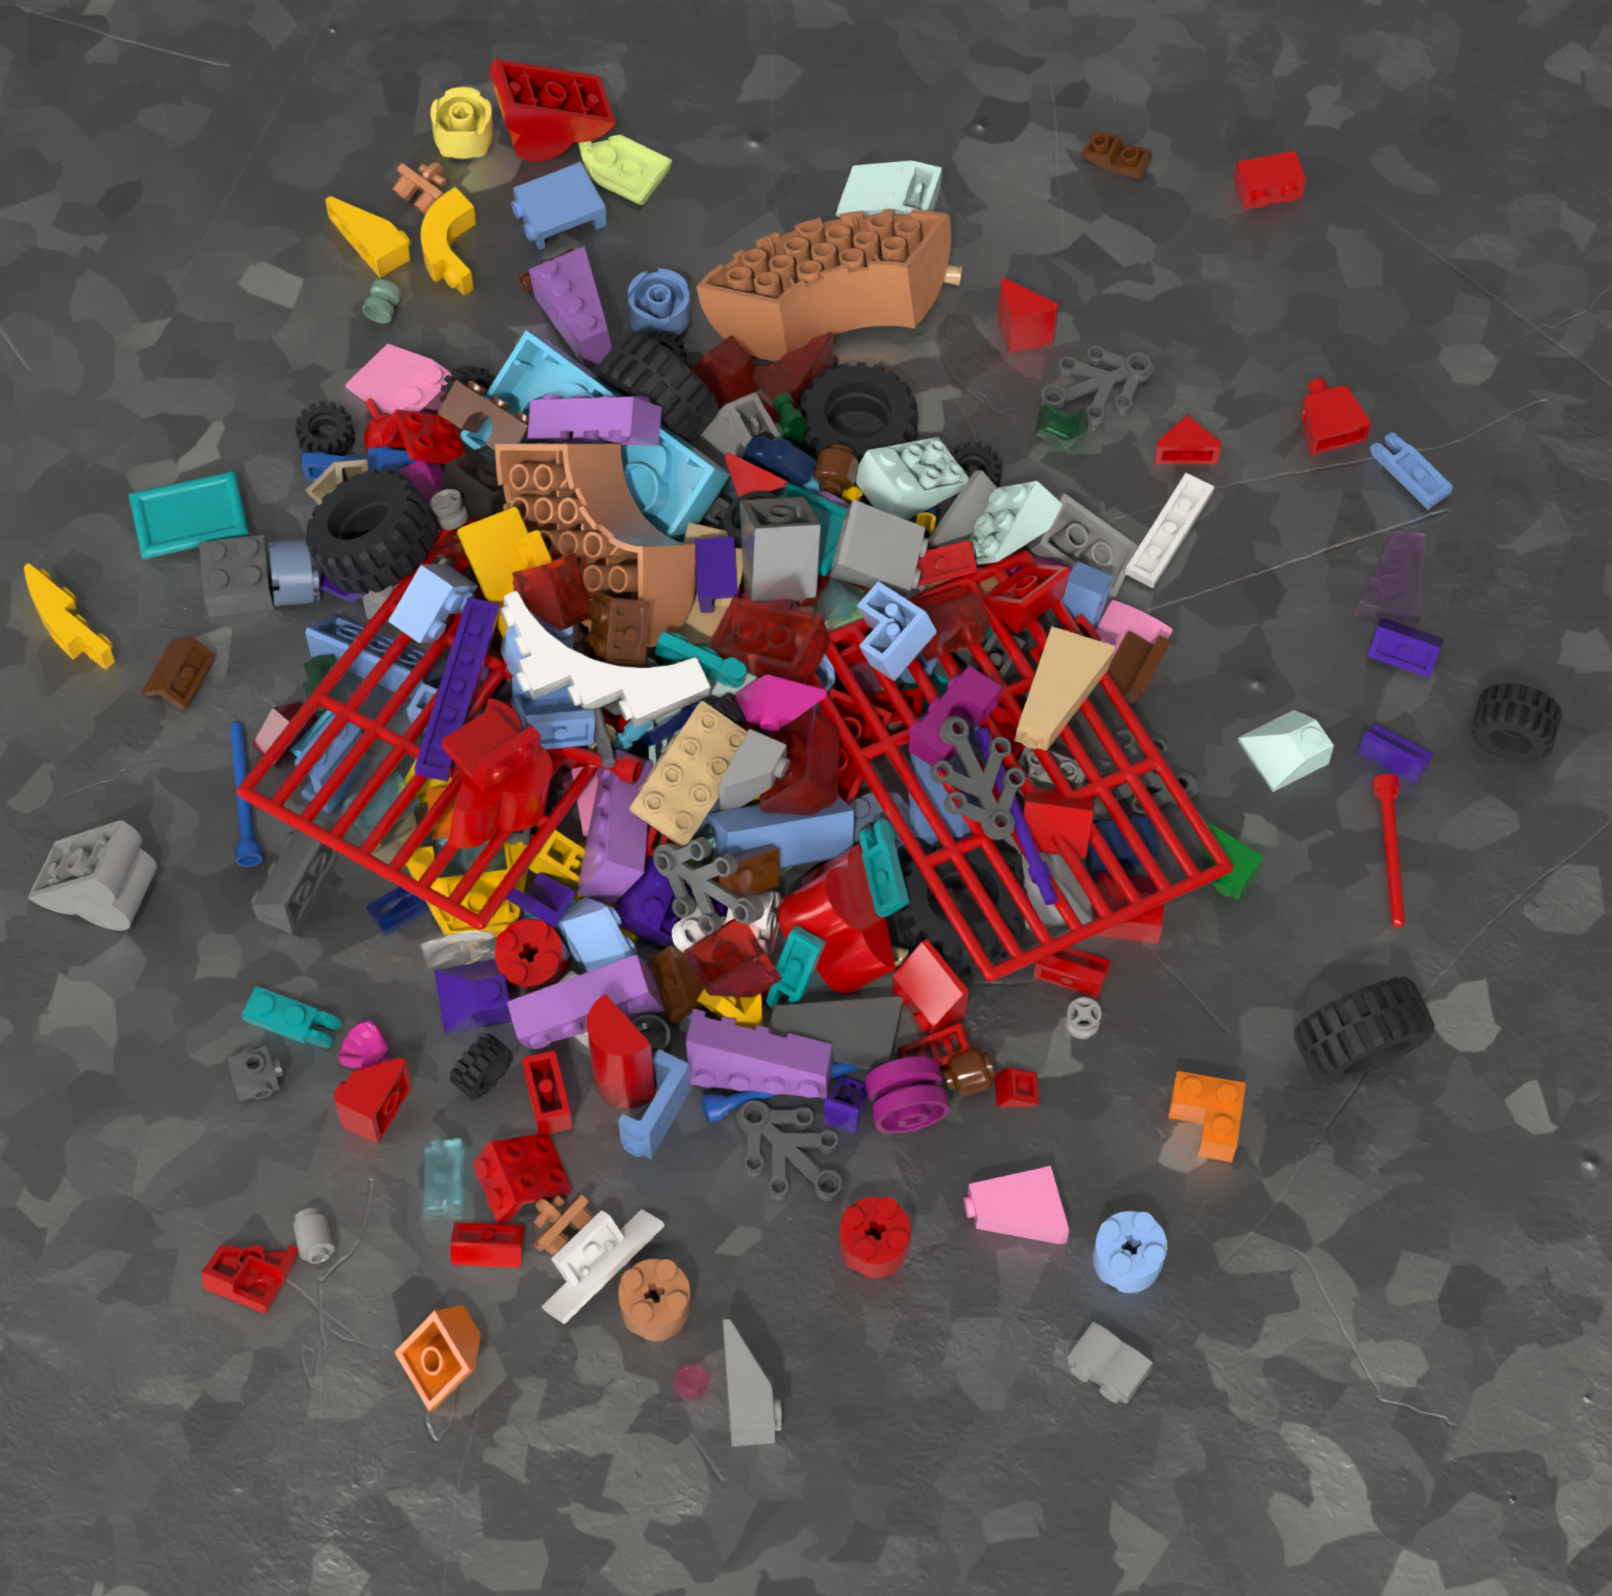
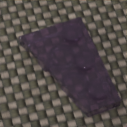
(1398, 580)

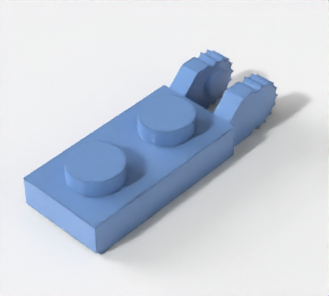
(1412, 470)

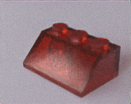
(813, 766)

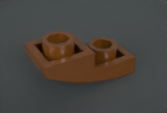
(1111, 153)

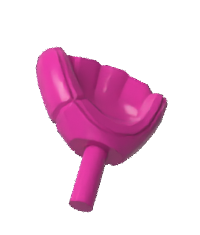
(364, 1046)

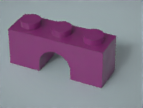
(968, 697)

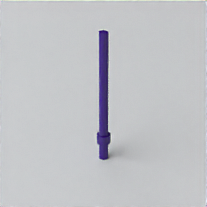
(1038, 869)

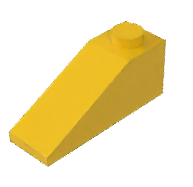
(371, 236)
(561, 861)

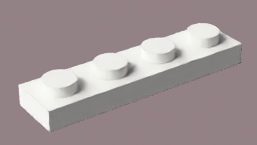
(1169, 530)

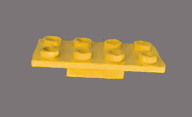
(497, 549)

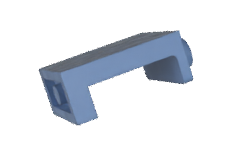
(558, 204)
(554, 717)
(330, 761)
(674, 1085)

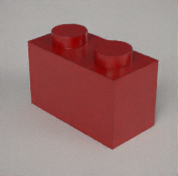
(1269, 180)
(547, 1093)

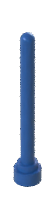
(247, 851)
(717, 1106)

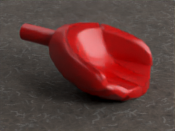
(375, 428)

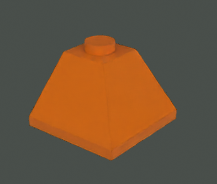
(440, 1354)

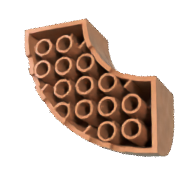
(829, 280)
(585, 508)

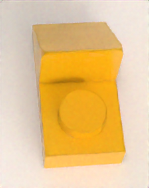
(744, 1009)

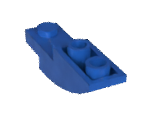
(377, 459)

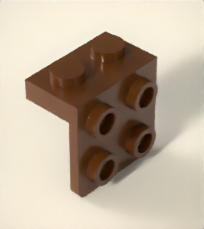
(755, 872)

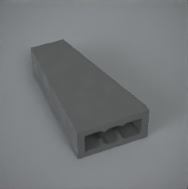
(859, 1029)

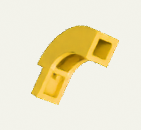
(442, 224)

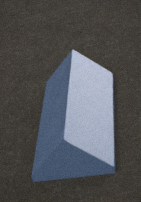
(337, 633)
(799, 837)

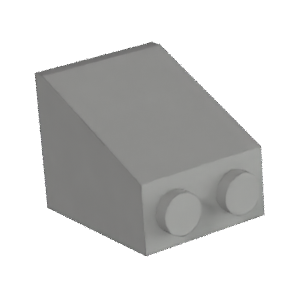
(878, 548)

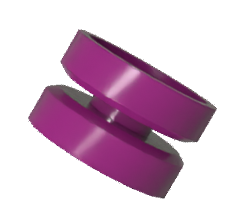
(906, 1094)

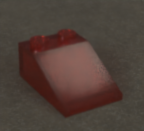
(771, 640)

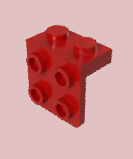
(424, 436)
(491, 748)
(520, 1173)

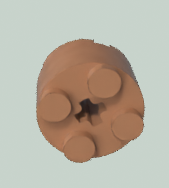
(659, 1280)

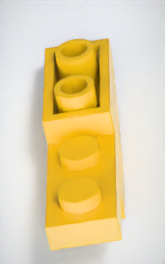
(61, 619)

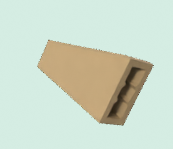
(1063, 680)

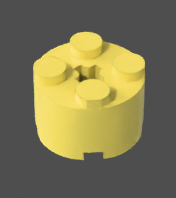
(462, 123)

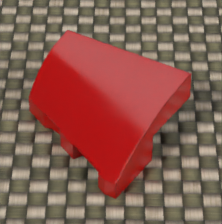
(248, 1274)

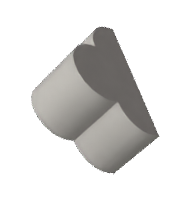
(96, 876)

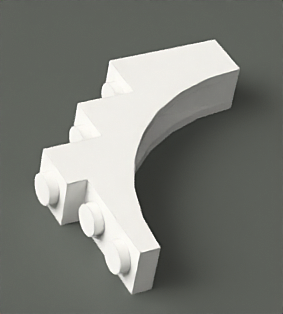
(552, 665)

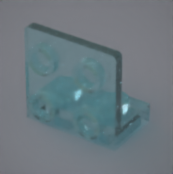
(379, 805)

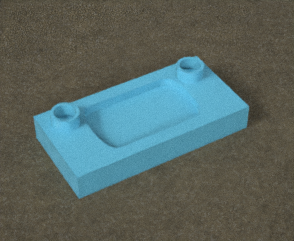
(667, 481)

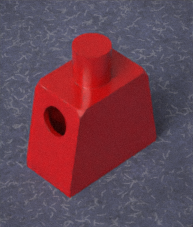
(1332, 418)

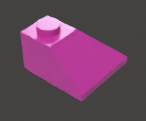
(776, 701)

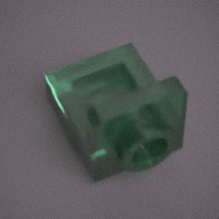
(1060, 426)
(316, 671)

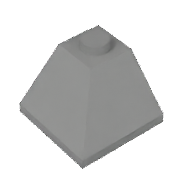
(752, 770)
(1067, 884)

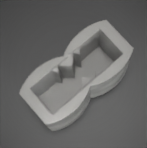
(1109, 1363)

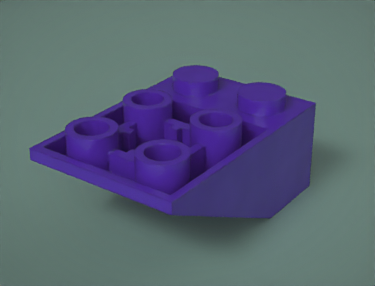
(648, 907)

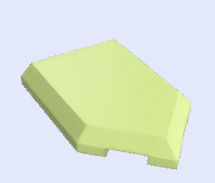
(624, 167)

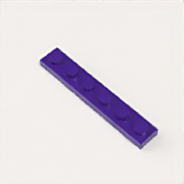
(457, 686)

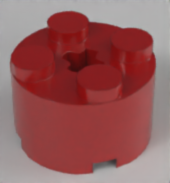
(515, 947)
(874, 1217)

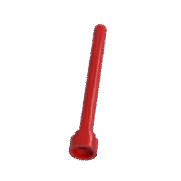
(626, 768)
(1386, 789)

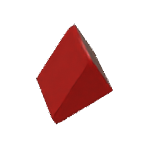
(1016, 1088)

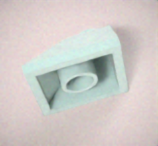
(1287, 748)

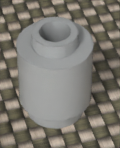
(313, 1235)

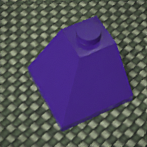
(472, 996)

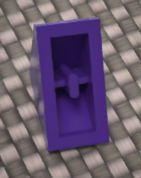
(846, 1104)

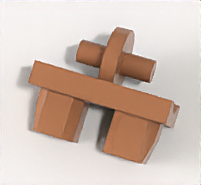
(411, 182)
(574, 1214)

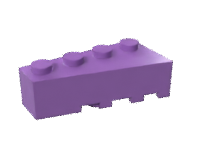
(572, 303)
(595, 420)
(615, 838)
(564, 1007)
(756, 1059)

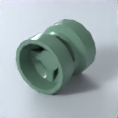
(382, 300)

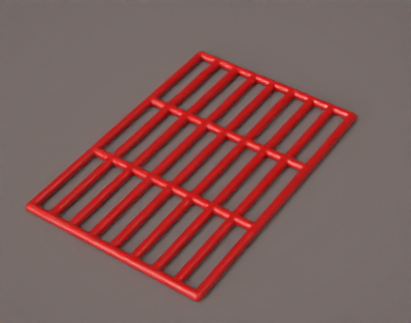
(402, 746)
(1098, 786)

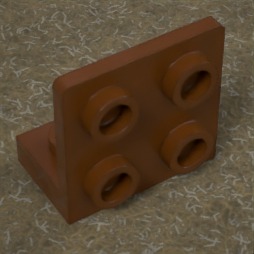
(618, 630)

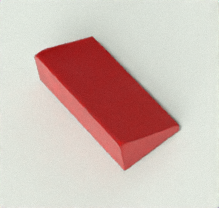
(487, 1244)

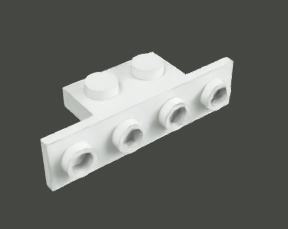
(595, 1258)

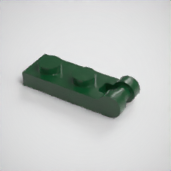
(790, 420)

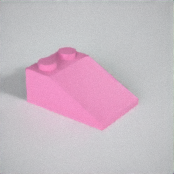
(400, 381)

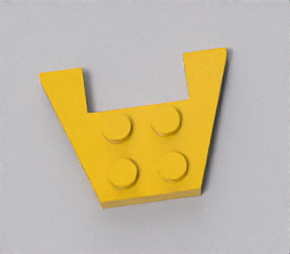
(477, 896)

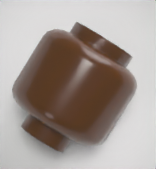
(836, 469)
(970, 1072)

